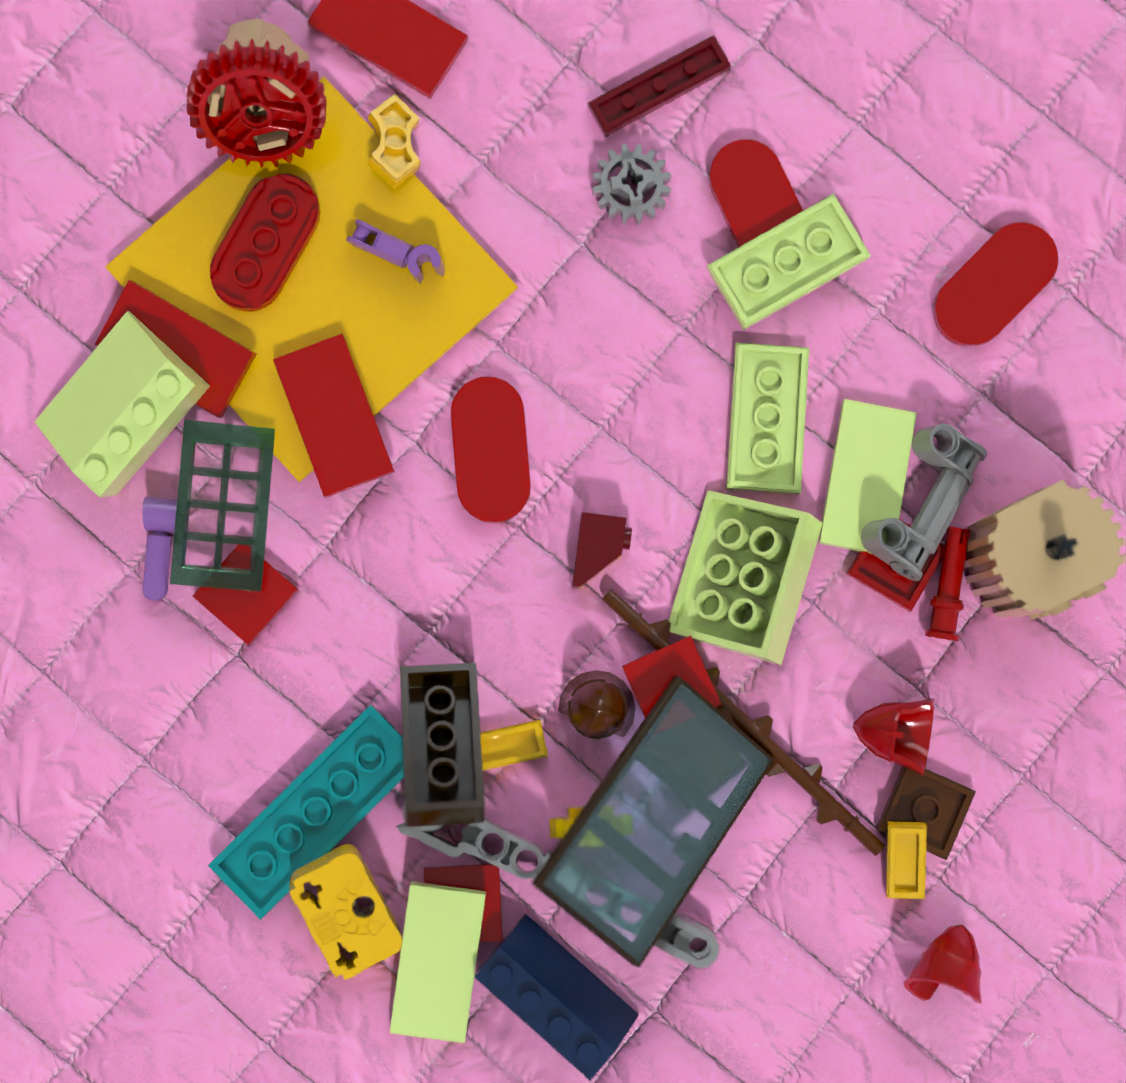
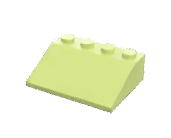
(120, 406)
(745, 576)

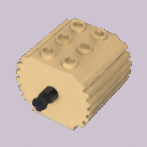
(1043, 552)

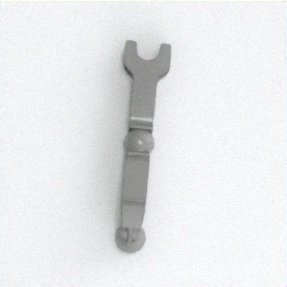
(673, 940)

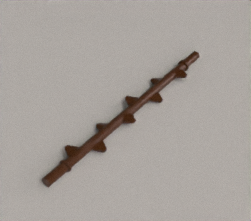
(759, 731)

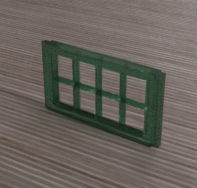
(229, 436)

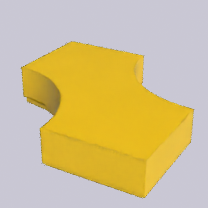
(394, 157)

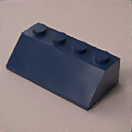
(557, 996)

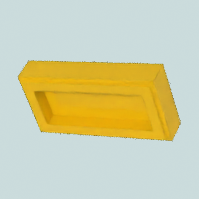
(512, 745)
(906, 860)

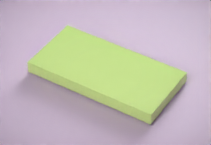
(788, 262)
(767, 418)
(866, 471)
(437, 962)

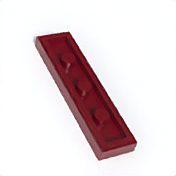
(659, 86)

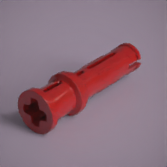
(947, 603)

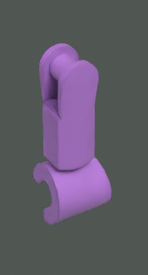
(396, 250)
(158, 518)

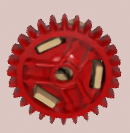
(257, 96)

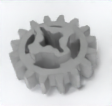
(644, 179)

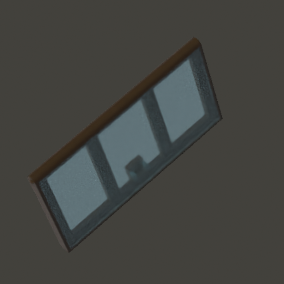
(654, 822)

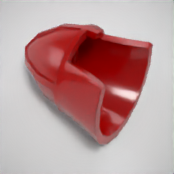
(898, 732)
(949, 961)

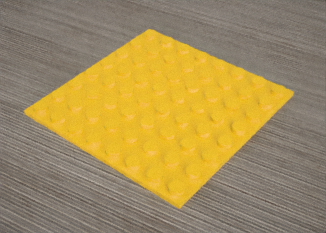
(335, 289)

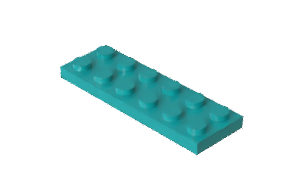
(313, 812)

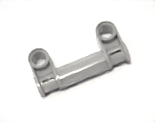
(911, 546)

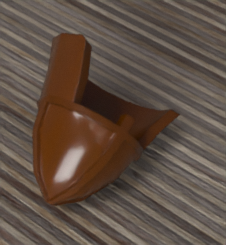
(598, 704)

